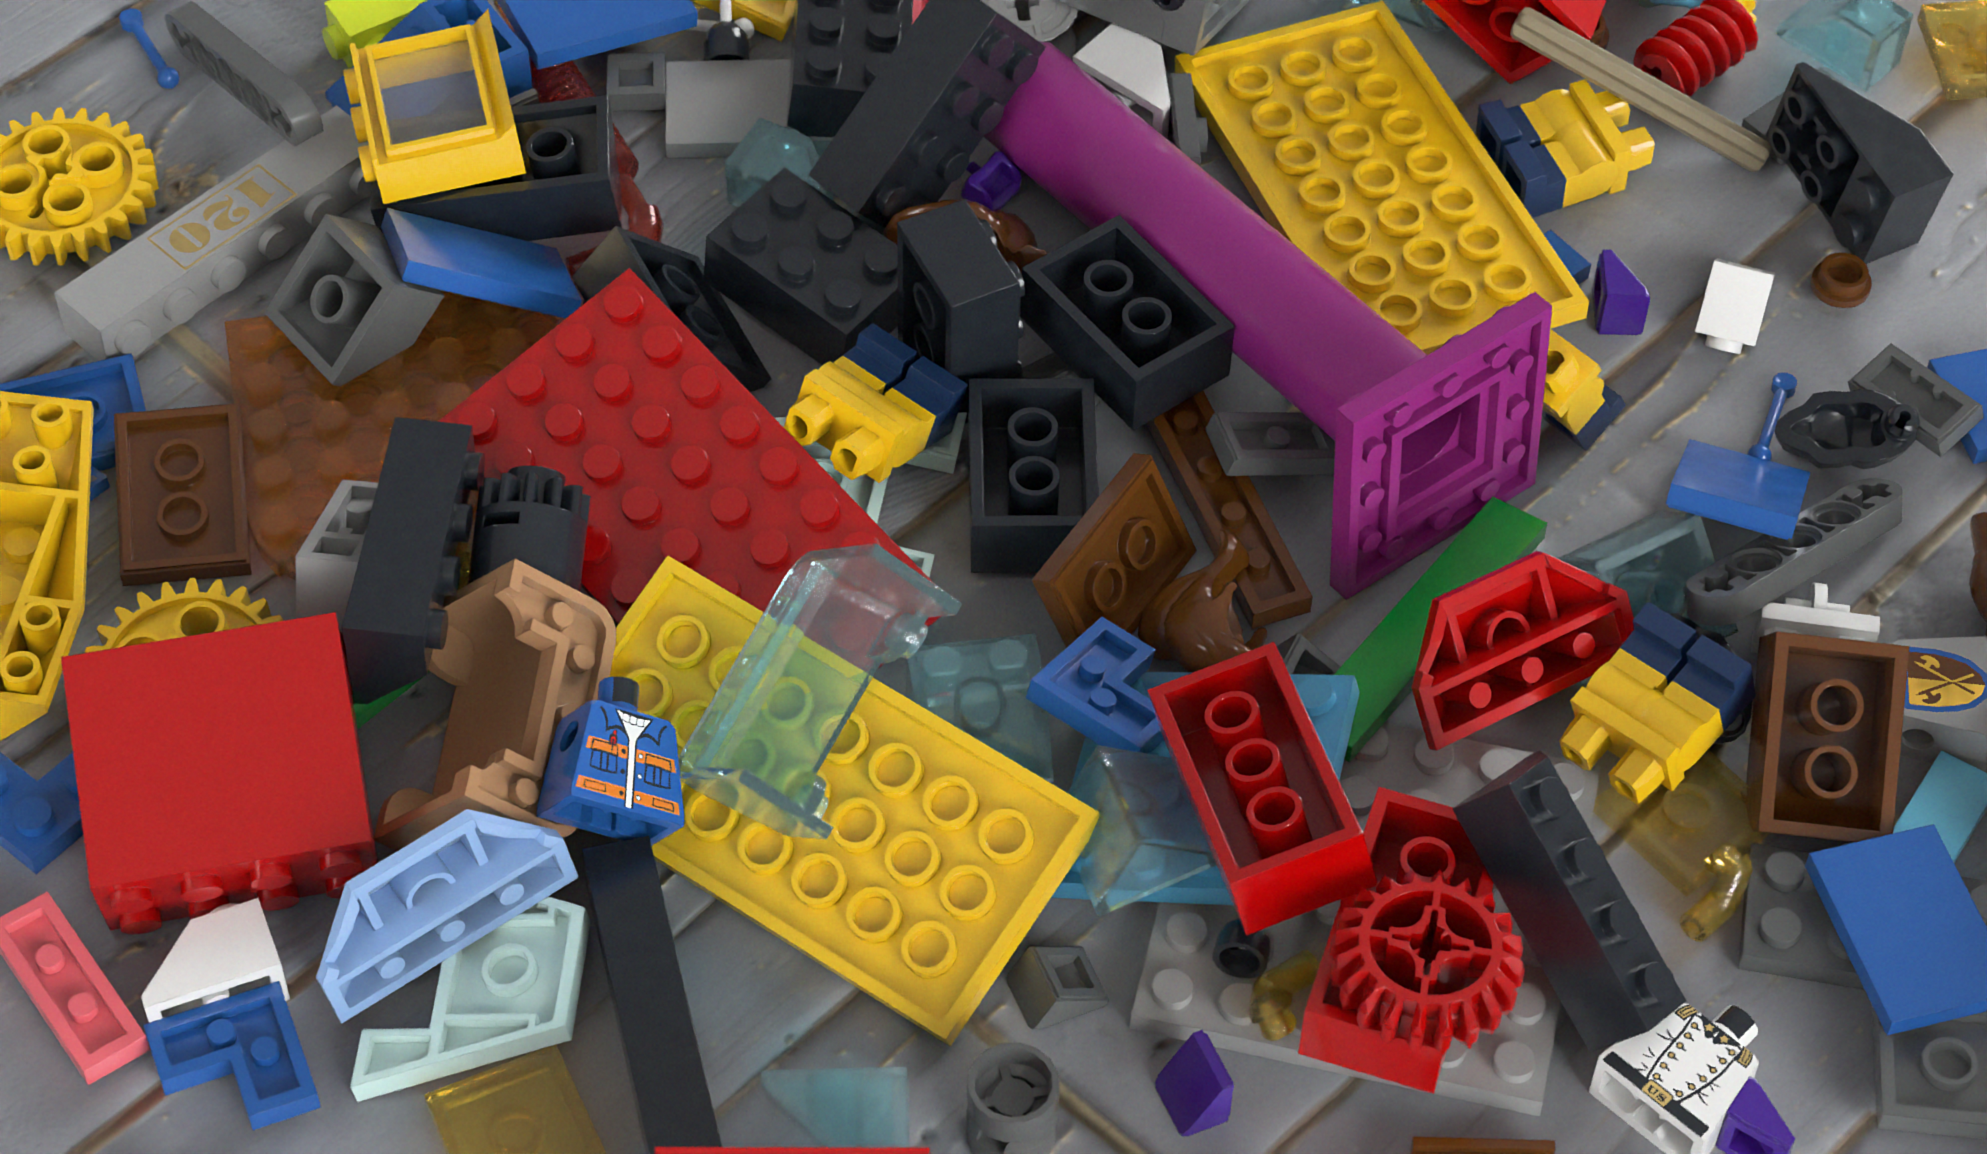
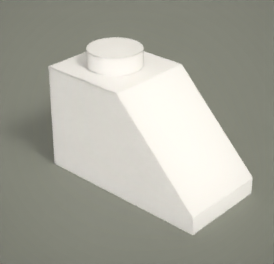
(1130, 70)
(1734, 305)
(215, 960)

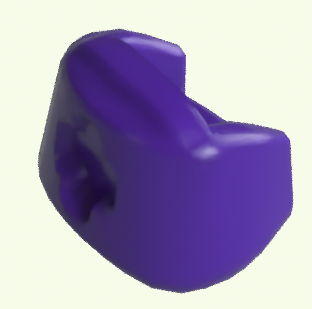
(993, 183)

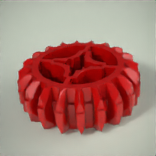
(1382, 965)

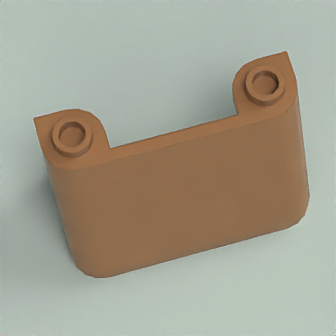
(519, 663)

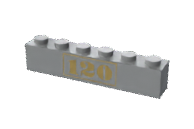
(214, 242)

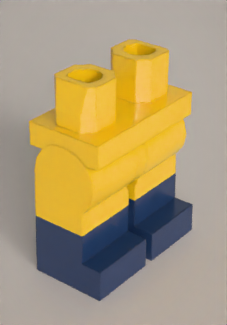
(1563, 146)
(1574, 394)
(875, 406)
(1657, 704)

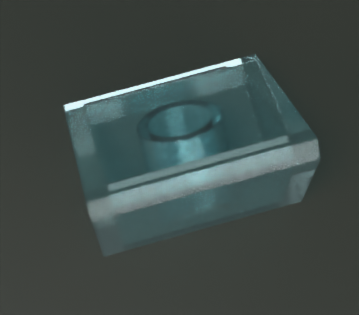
(1143, 831)

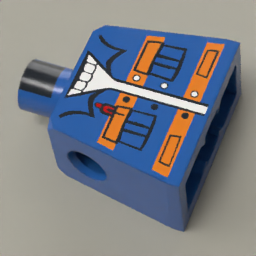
(614, 769)

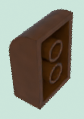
(1826, 736)

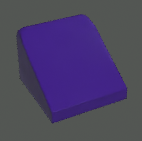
(1618, 298)
(1196, 1086)
(1754, 1125)

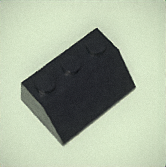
(679, 284)

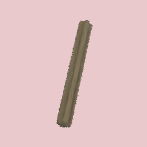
(1640, 89)

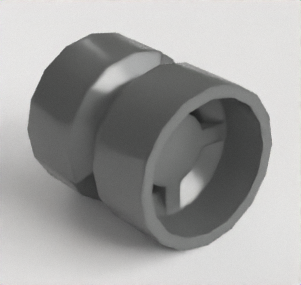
(1012, 1101)

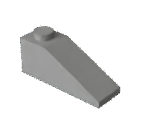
(332, 551)

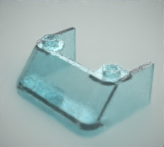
(802, 679)

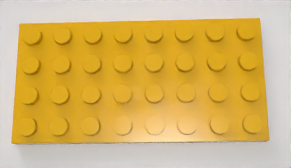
(1376, 173)
(933, 837)

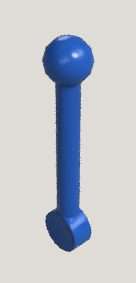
(132, 21)
(1783, 387)

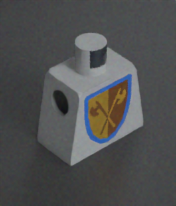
(1946, 699)

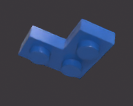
(1092, 689)
(40, 815)
(240, 1036)

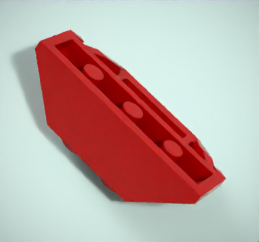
(1513, 643)

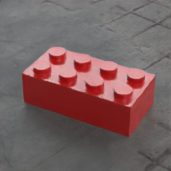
(1262, 788)
(1399, 836)

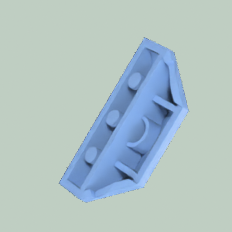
(435, 903)

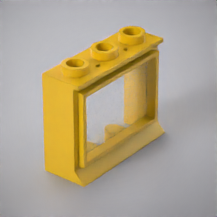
(433, 112)

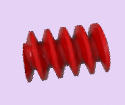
(1699, 45)

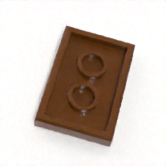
(181, 494)
(1116, 554)

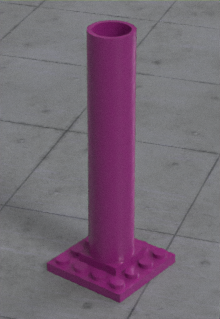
(1412, 431)

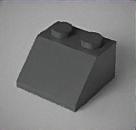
(349, 301)

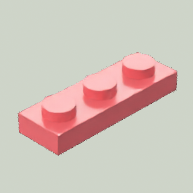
(69, 989)

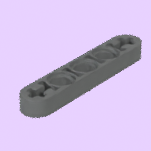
(244, 73)
(1775, 565)

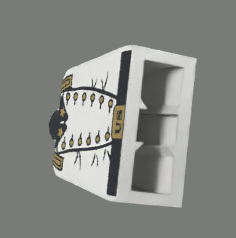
(1679, 1077)

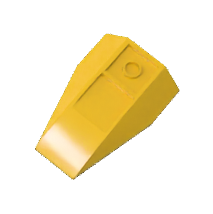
(41, 546)

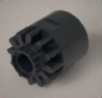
(531, 520)

